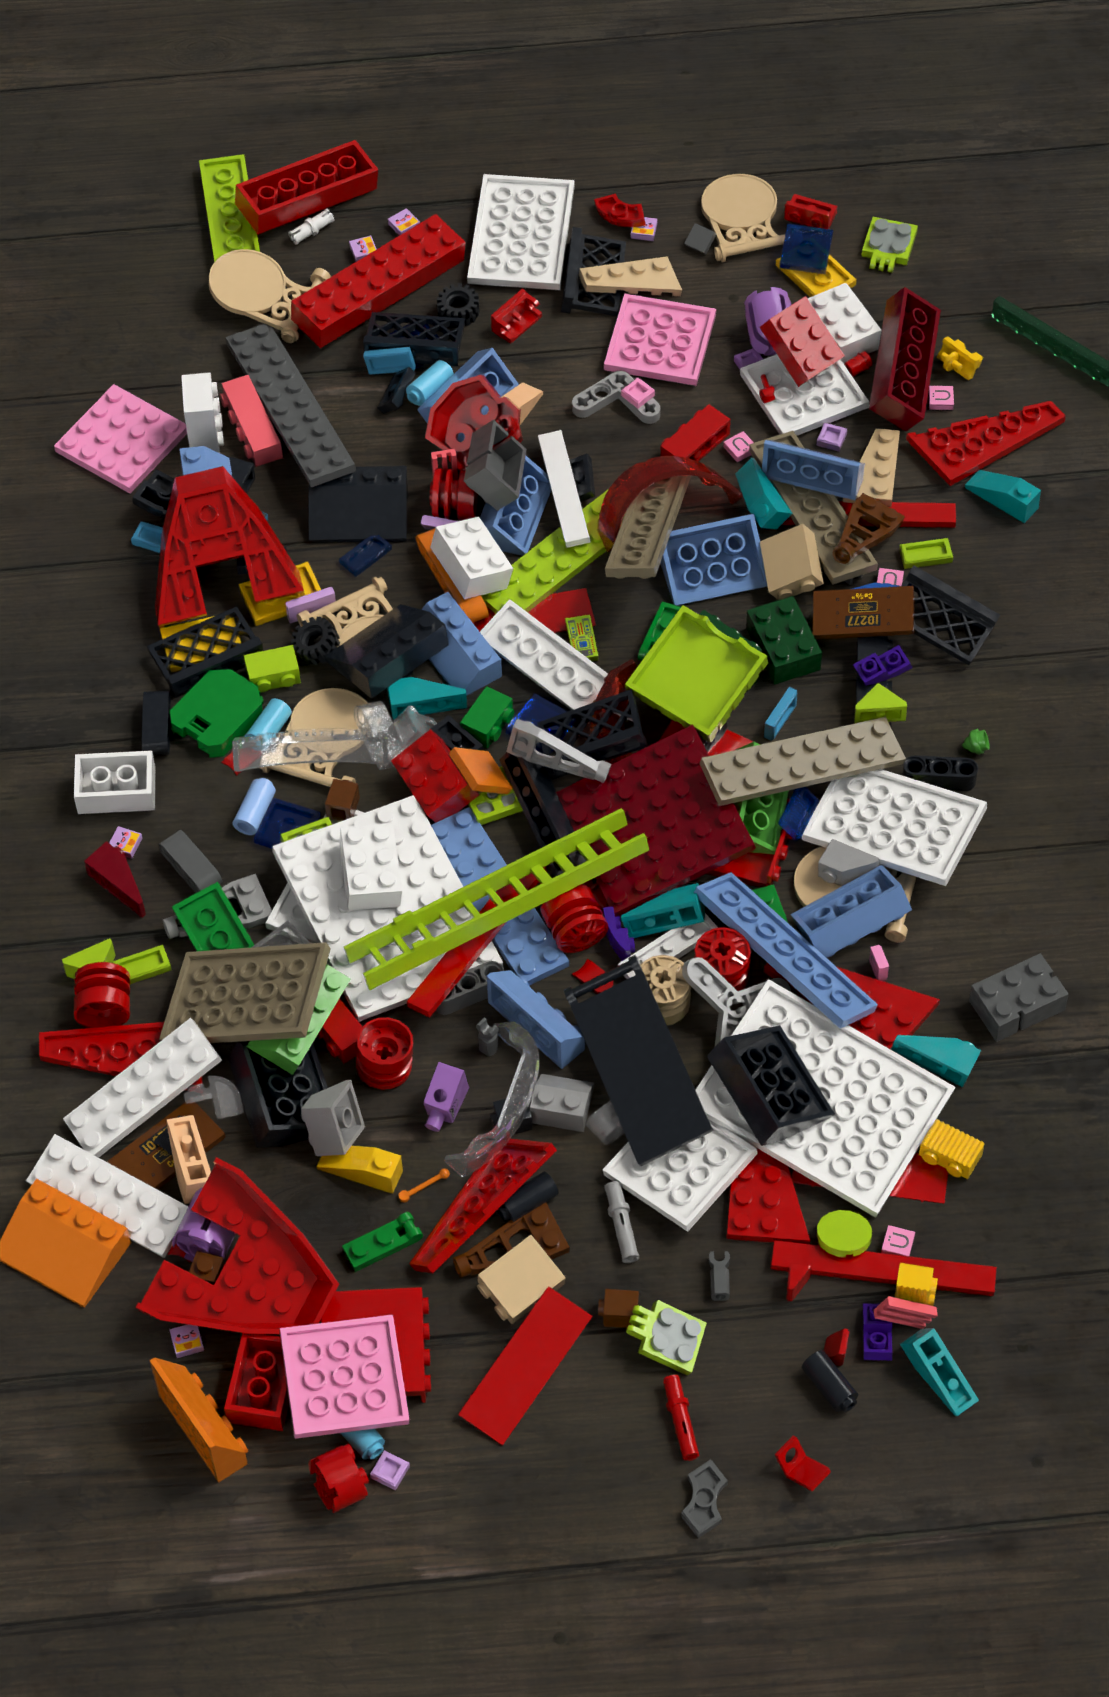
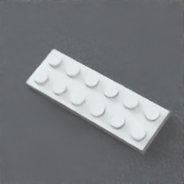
(544, 656)
(142, 1089)
(145, 1211)

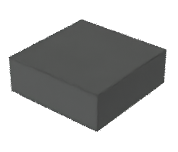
(700, 238)

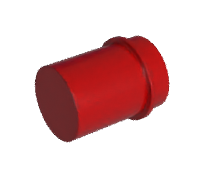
(858, 363)

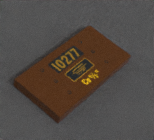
(863, 612)
(151, 1162)

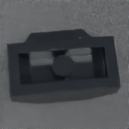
(455, 735)

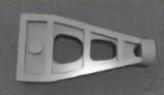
(523, 744)
(251, 901)

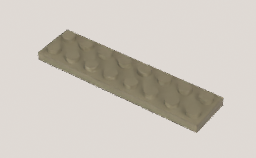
(822, 516)
(647, 529)
(802, 761)

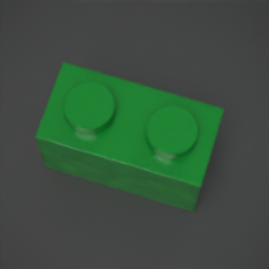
(488, 716)

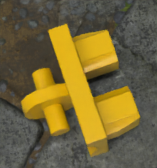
(958, 358)

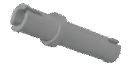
(619, 1210)

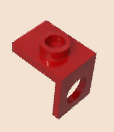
(801, 1468)

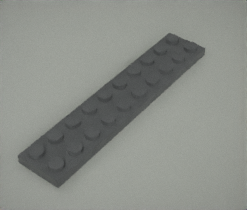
(291, 405)

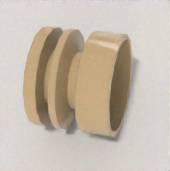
(668, 986)

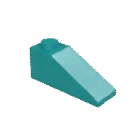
(1007, 493)
(762, 497)
(425, 696)
(666, 912)
(941, 1055)
(939, 1370)

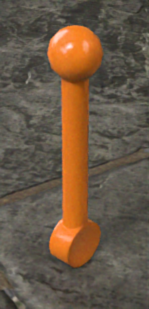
(404, 1195)

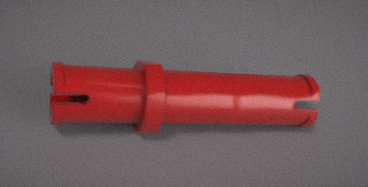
(677, 1405)

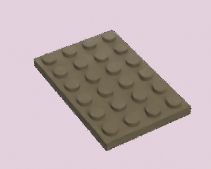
(248, 992)

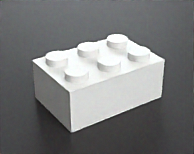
(847, 321)
(202, 411)
(471, 557)
(114, 782)
(370, 866)

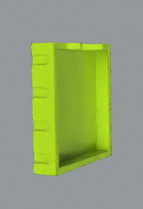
(696, 673)

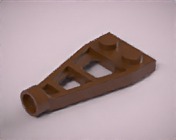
(875, 513)
(539, 1224)

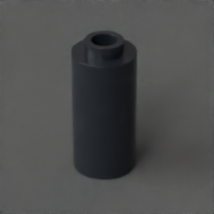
(528, 1197)
(830, 1381)

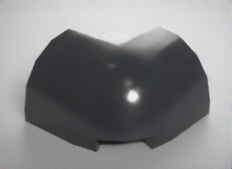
(155, 494)

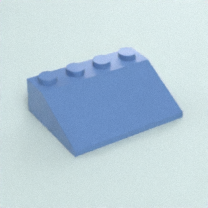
(713, 560)

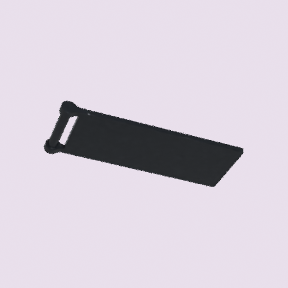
(639, 1063)

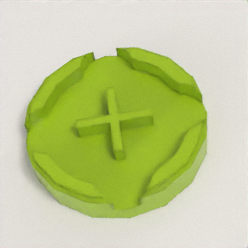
(844, 1233)

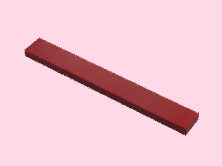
(915, 514)
(459, 959)
(884, 1267)

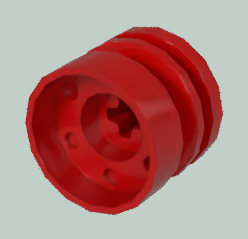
(451, 495)
(575, 919)
(727, 953)
(102, 995)
(384, 1053)

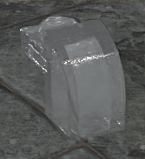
(410, 726)
(223, 1095)

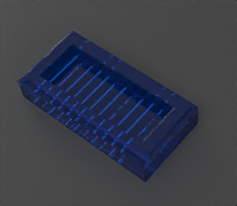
(365, 554)
(798, 812)

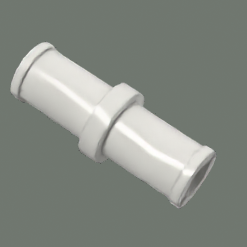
(311, 226)

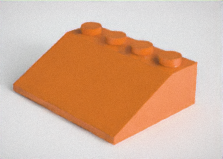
(62, 1243)
(199, 1418)

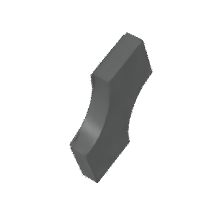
(702, 1511)

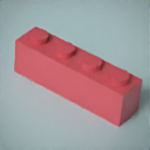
(251, 421)

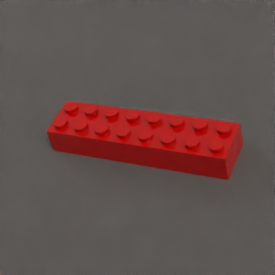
(377, 280)

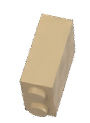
(791, 562)
(519, 1279)

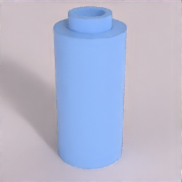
(254, 806)

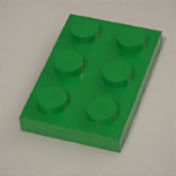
(211, 921)

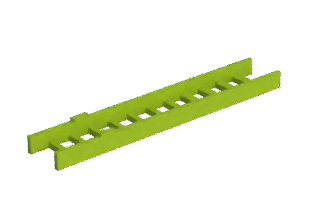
(504, 911)

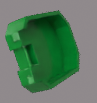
(224, 703)

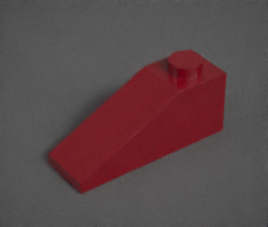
(111, 871)

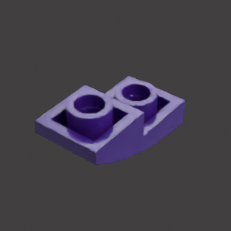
(883, 667)
(618, 936)
(876, 1335)

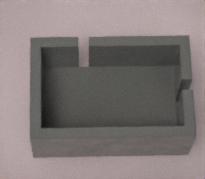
(497, 470)
(1016, 990)

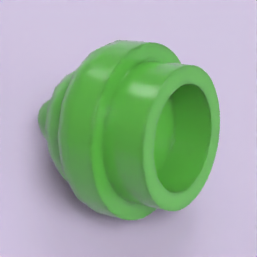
(976, 742)

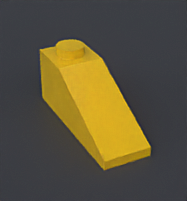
(366, 1166)

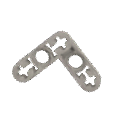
(613, 390)

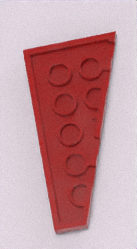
(980, 441)
(898, 1008)
(101, 1048)
(480, 1198)
(765, 1204)

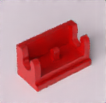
(515, 316)

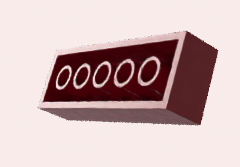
(905, 359)

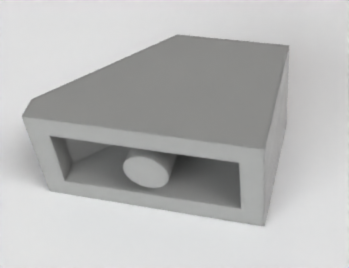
(844, 863)

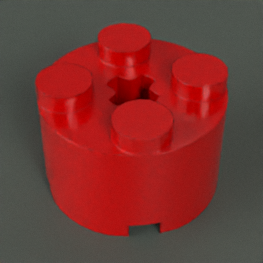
(339, 1478)

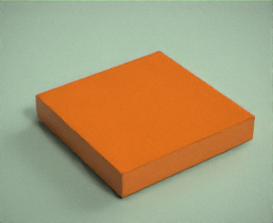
(480, 770)

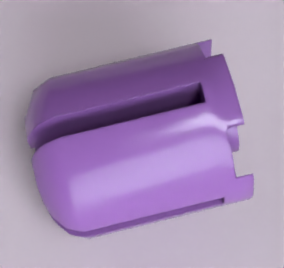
(760, 309)
(194, 1236)

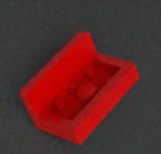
(810, 212)

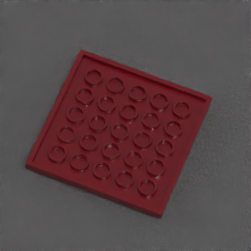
(674, 808)

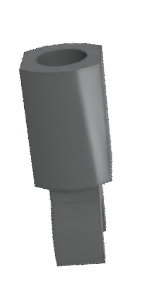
(487, 1038)
(719, 1277)

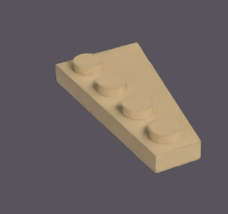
(642, 275)
(880, 466)

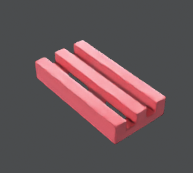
(443, 454)
(905, 1312)

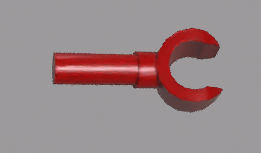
(767, 393)

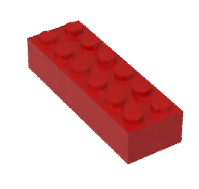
(306, 187)

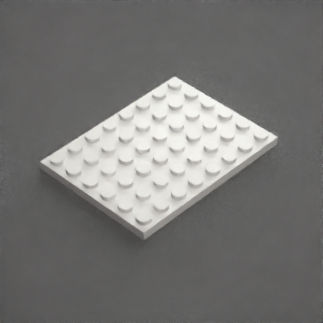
(317, 881)
(876, 1095)

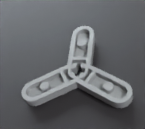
(722, 994)

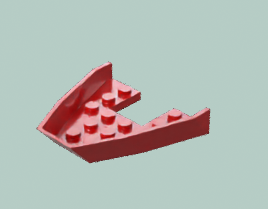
(212, 523)
(269, 1278)

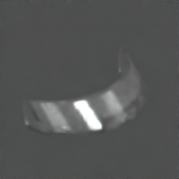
(311, 747)
(487, 1145)

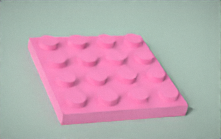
(660, 339)
(121, 438)
(344, 1376)

